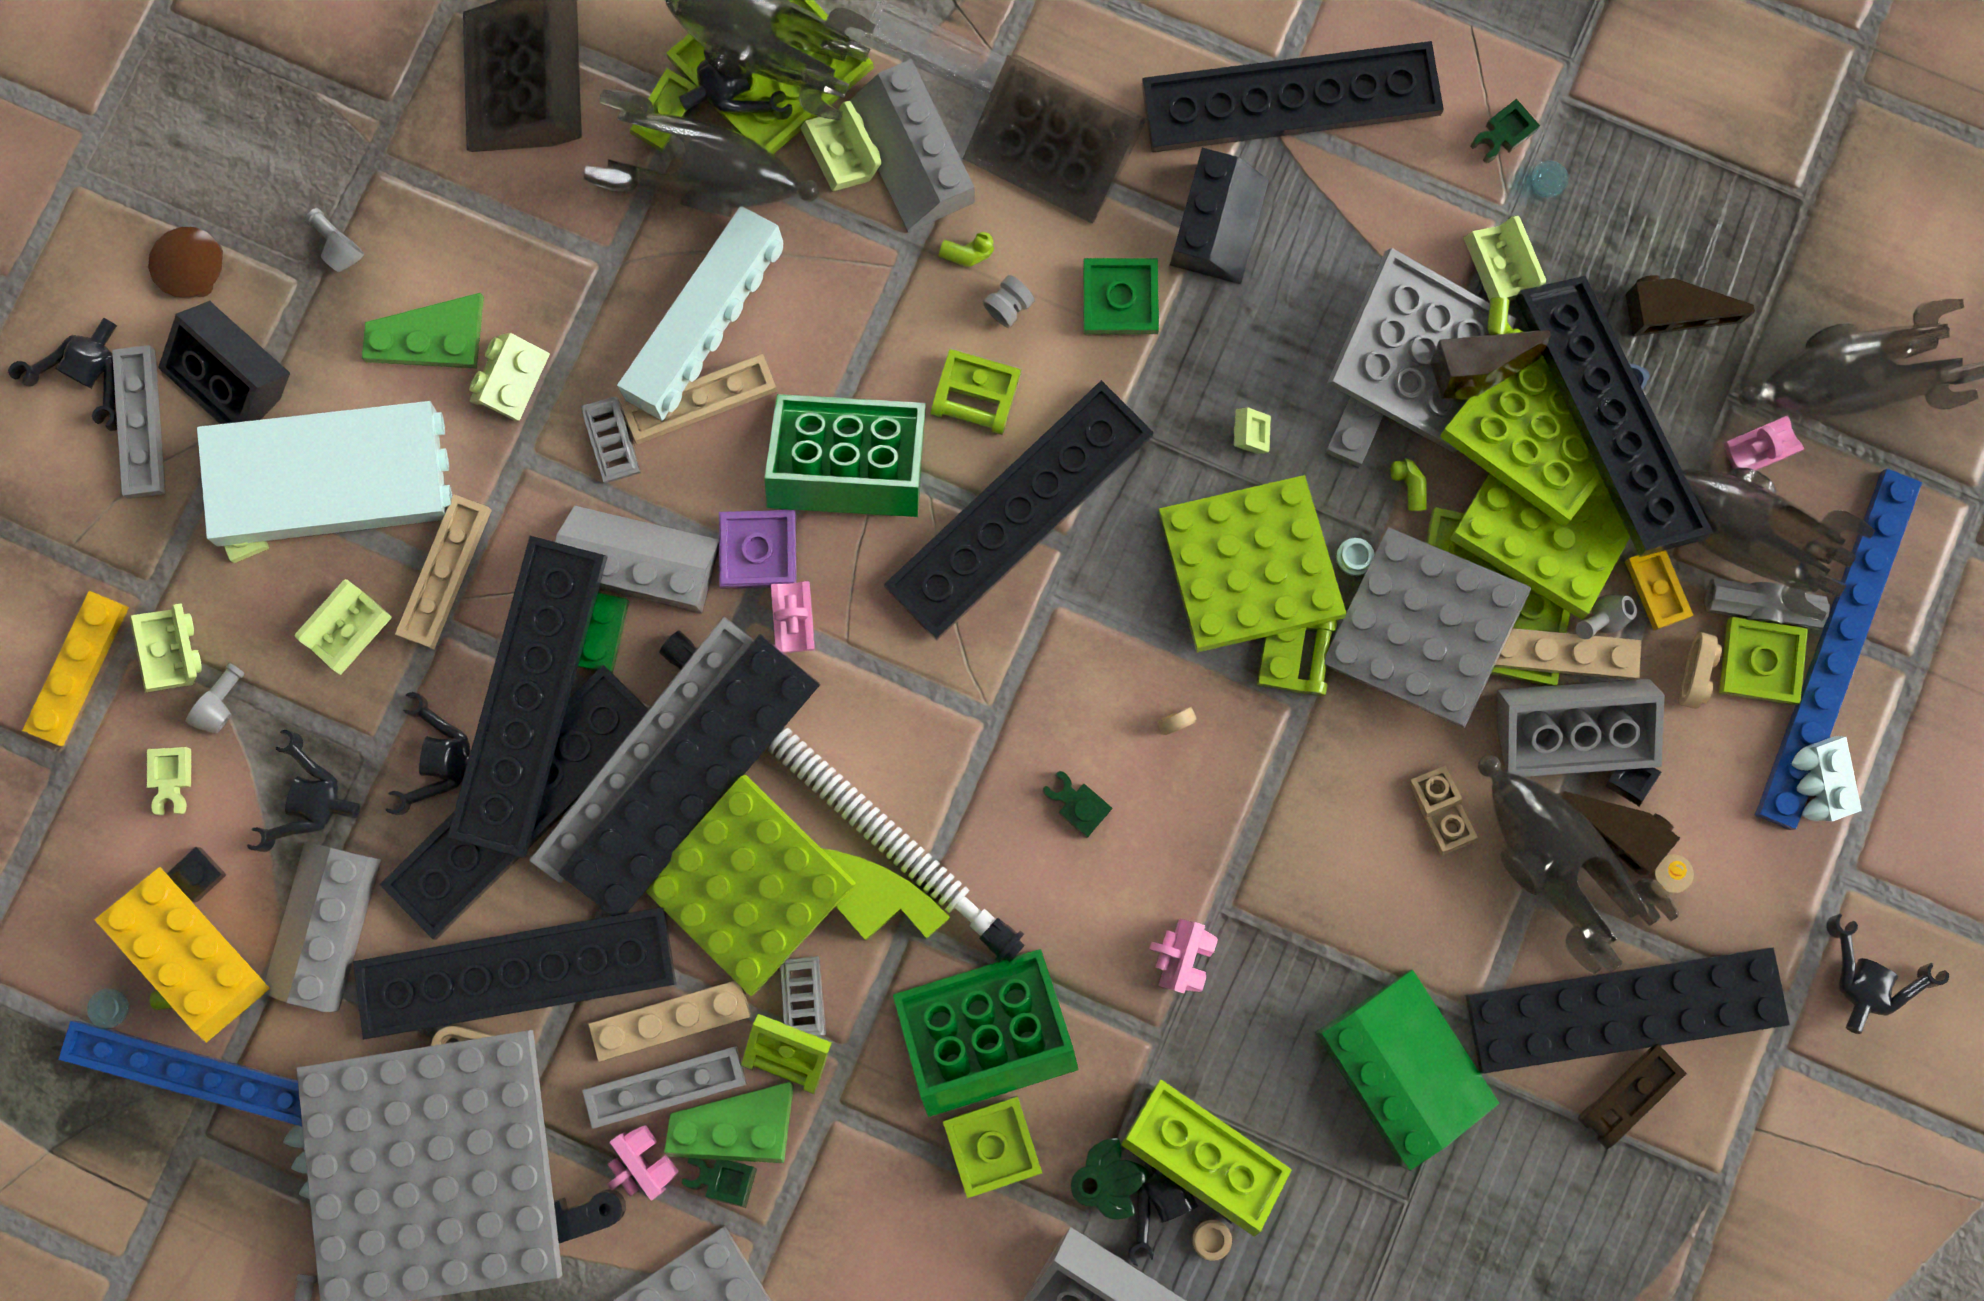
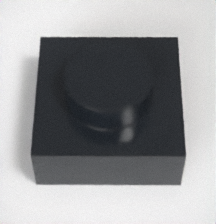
(1633, 783)
(196, 874)

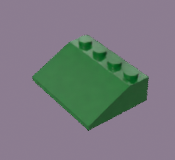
(845, 455)
(985, 1033)
(1408, 1070)

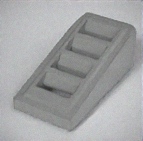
(600, 409)
(789, 1014)

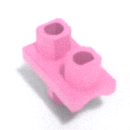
(1763, 445)
(793, 617)
(1179, 953)
(650, 1178)

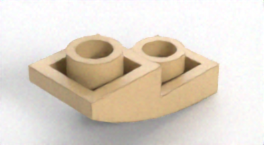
(1443, 810)

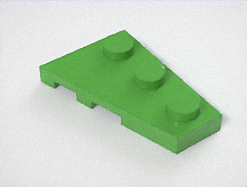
(428, 336)
(734, 1128)

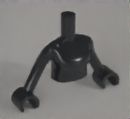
(722, 89)
(82, 361)
(438, 757)
(306, 799)
(1870, 983)
(1170, 1202)

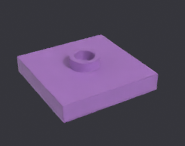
(757, 548)

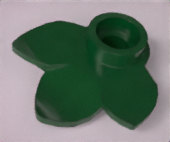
(1114, 1177)

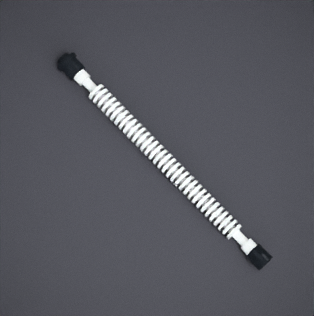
(994, 932)

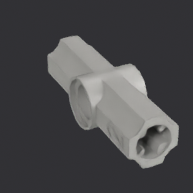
(1759, 602)

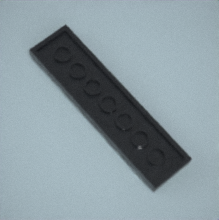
(1292, 96)
(1614, 417)
(1018, 510)
(527, 696)
(689, 777)
(450, 875)
(514, 973)
(1627, 1010)

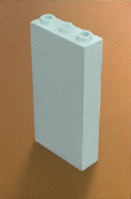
(323, 473)

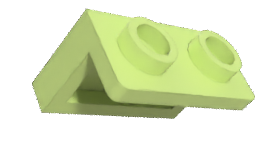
(842, 148)
(1505, 259)
(508, 375)
(343, 626)
(165, 648)

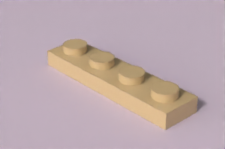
(706, 398)
(443, 572)
(1571, 654)
(669, 1020)

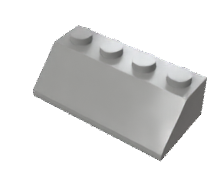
(913, 146)
(645, 557)
(1581, 727)
(321, 927)
(1088, 1272)

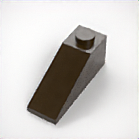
(1675, 305)
(1477, 363)
(1632, 834)

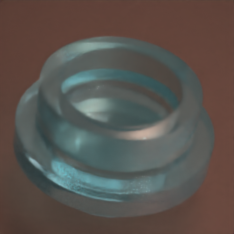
(1549, 179)
(108, 1008)

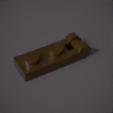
(1633, 1095)

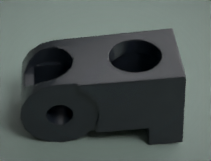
(597, 1214)

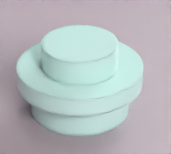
(1354, 556)

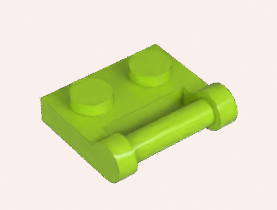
(980, 380)
(1283, 656)
(786, 1052)

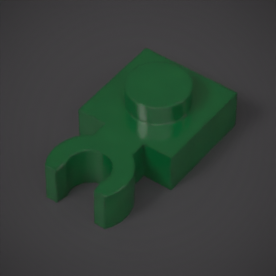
(1507, 129)
(1082, 807)
(726, 1182)

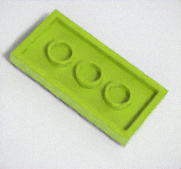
(1207, 1157)

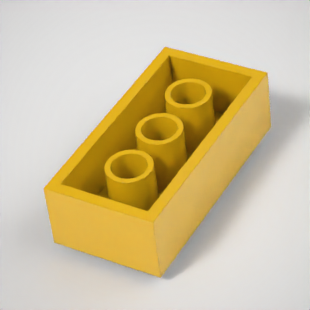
(182, 954)

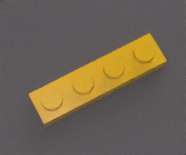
(75, 668)

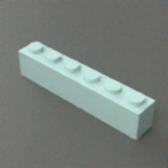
(701, 314)

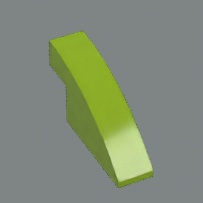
(881, 896)

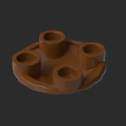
(186, 262)

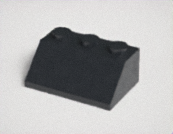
(1220, 217)
(221, 366)

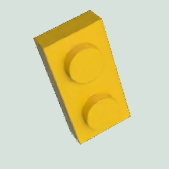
(1659, 589)

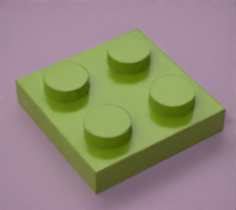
(1763, 661)
(992, 1147)

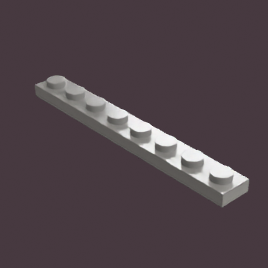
(644, 742)

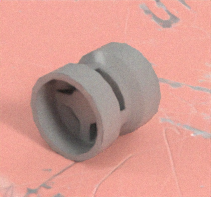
(1009, 300)

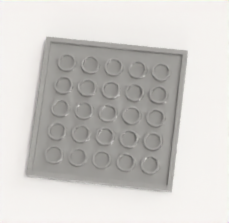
(429, 1171)

